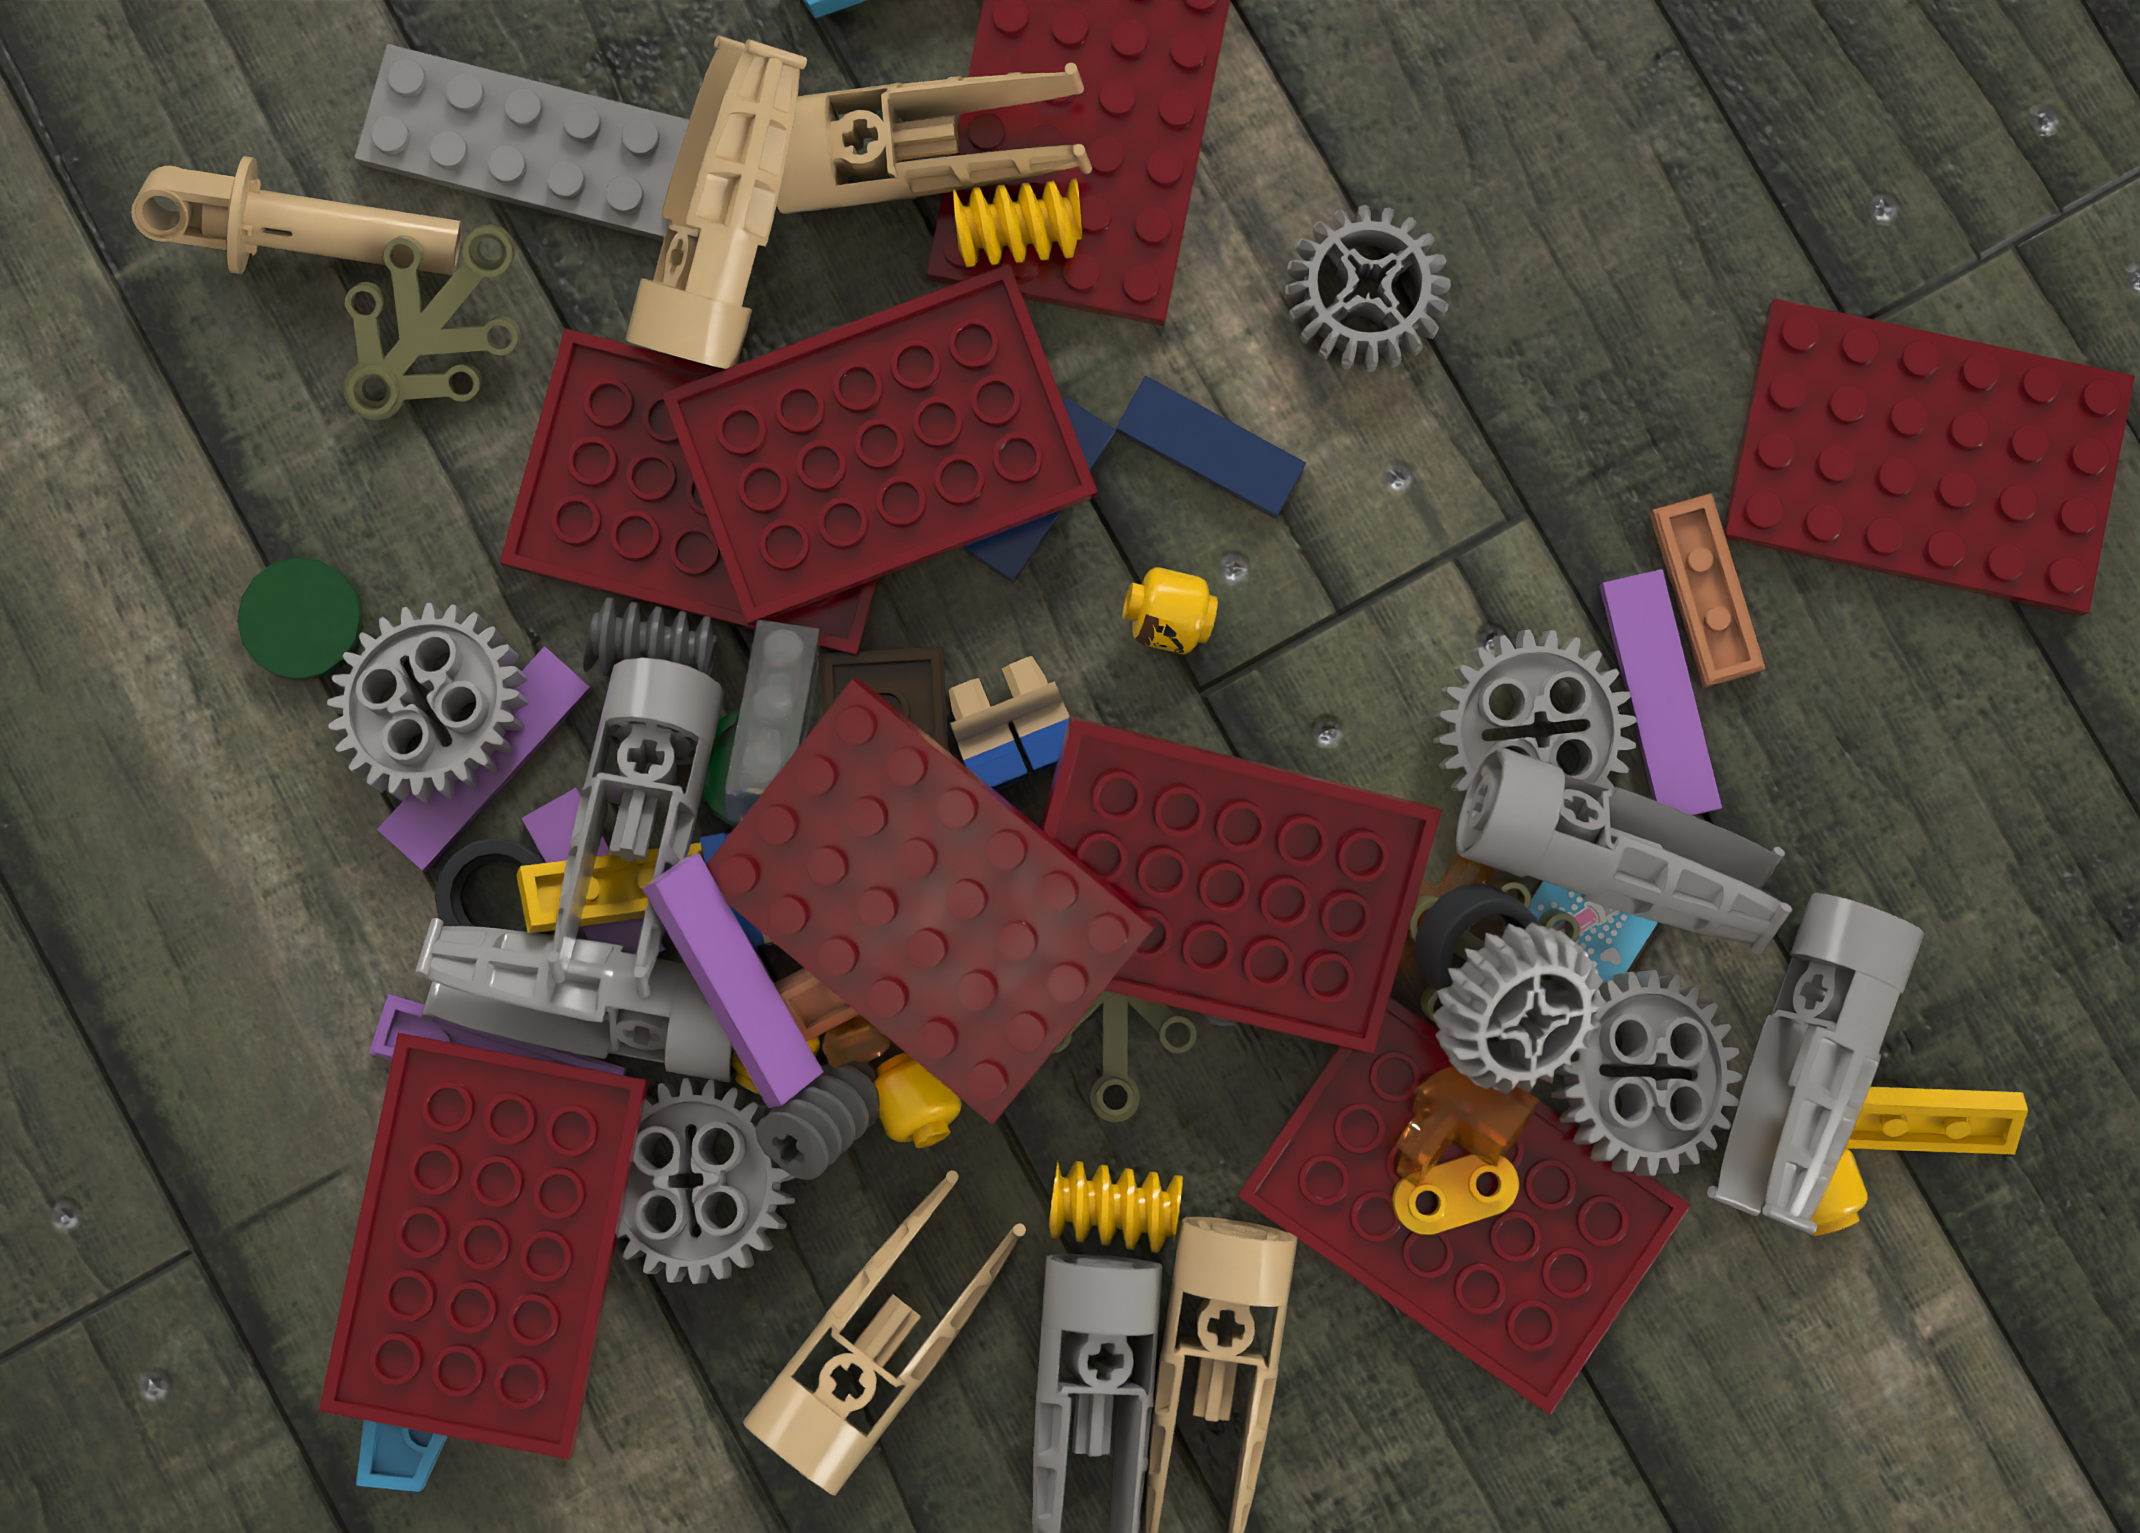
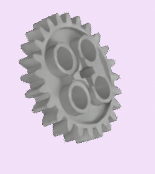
(1529, 676)
(379, 733)
(1646, 1132)
(746, 1176)

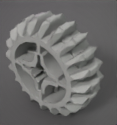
(1351, 266)
(1503, 997)

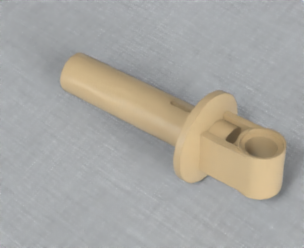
(239, 217)

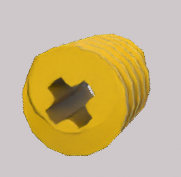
(1018, 222)
(1115, 1206)

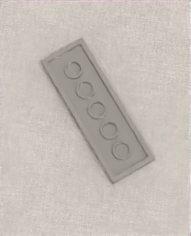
(521, 142)

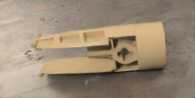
(826, 147)
(720, 205)
(1231, 1268)
(812, 1426)

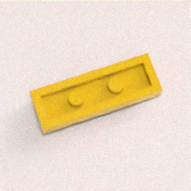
(612, 895)
(1940, 1121)

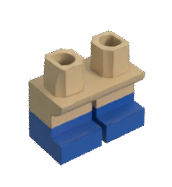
(985, 732)

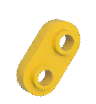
(1456, 1194)

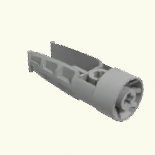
(650, 716)
(1618, 850)
(506, 989)
(1815, 1059)
(1100, 1304)

